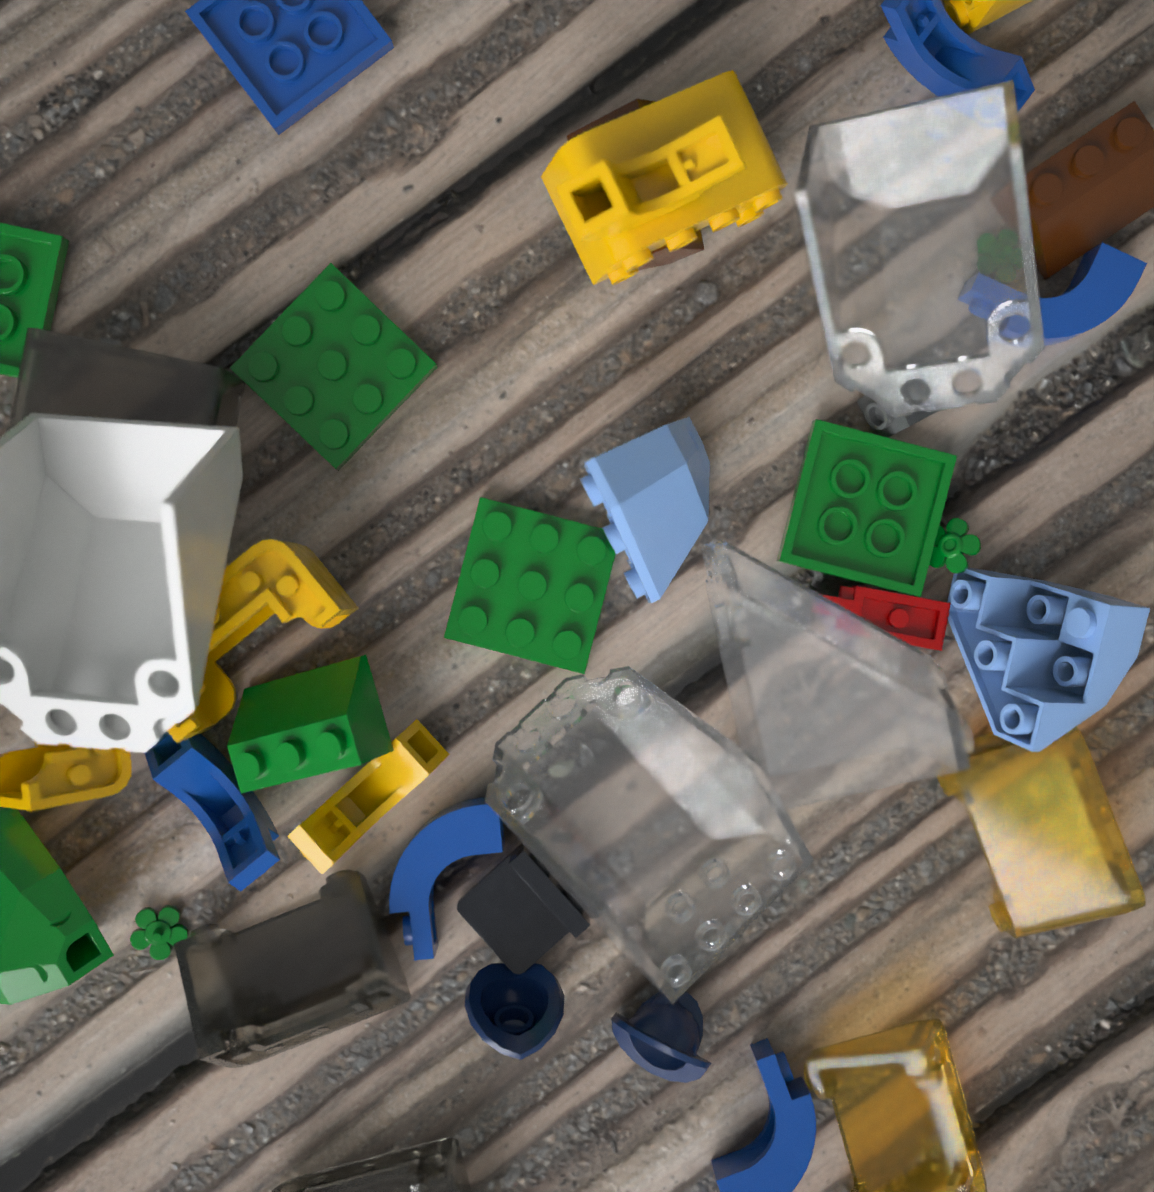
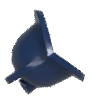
(514, 1010)
(664, 1037)

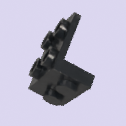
(521, 910)

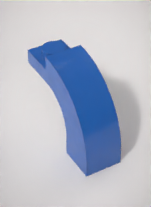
(944, 55)
(1095, 293)
(209, 788)
(449, 835)
(786, 1142)

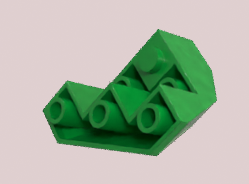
(43, 923)

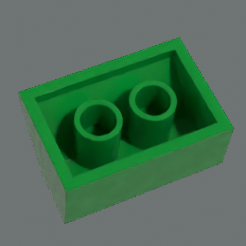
(308, 725)

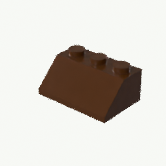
(1091, 189)

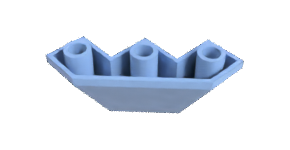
(653, 501)
(1041, 651)

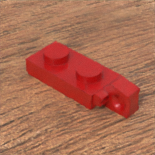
(907, 617)

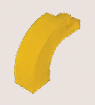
(630, 193)
(368, 797)

